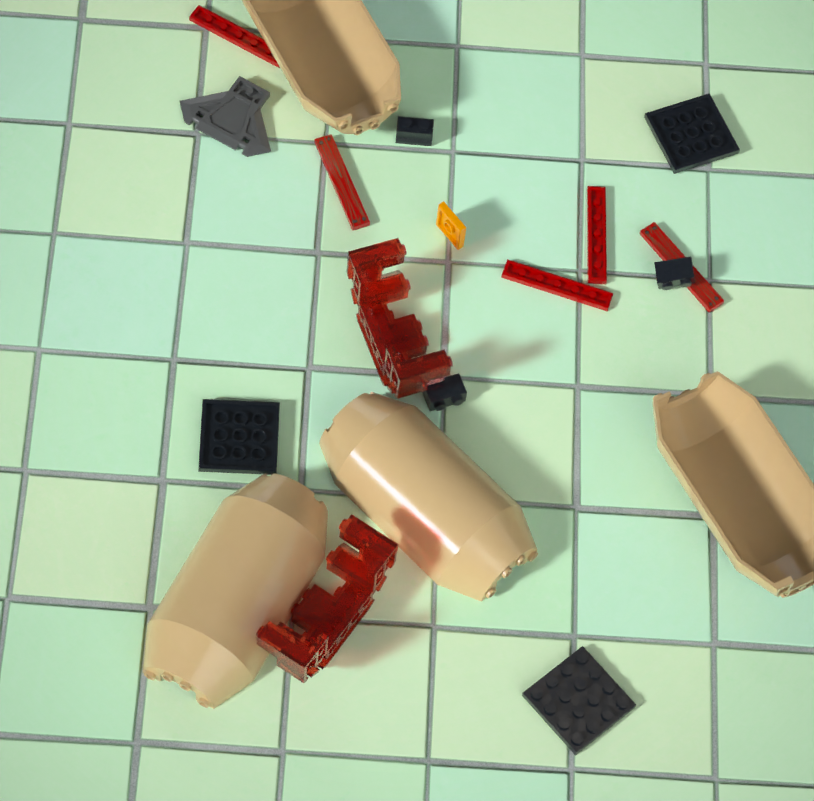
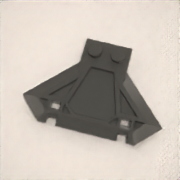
(232, 116)

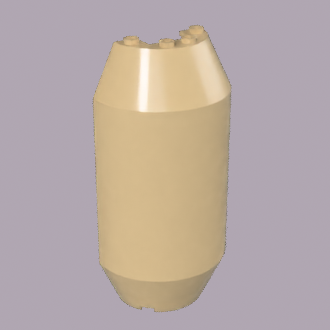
(332, 59)
(741, 481)
(426, 494)
(237, 578)

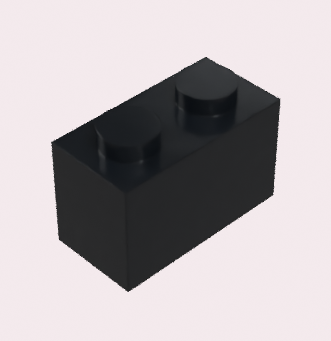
(414, 131)
(674, 273)
(445, 393)

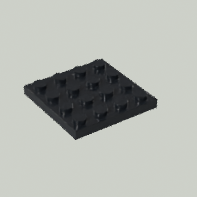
(691, 133)
(239, 436)
(579, 700)

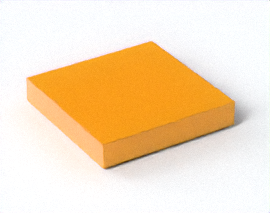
(451, 225)

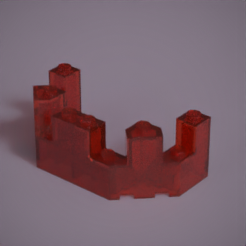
(391, 340)
(329, 617)

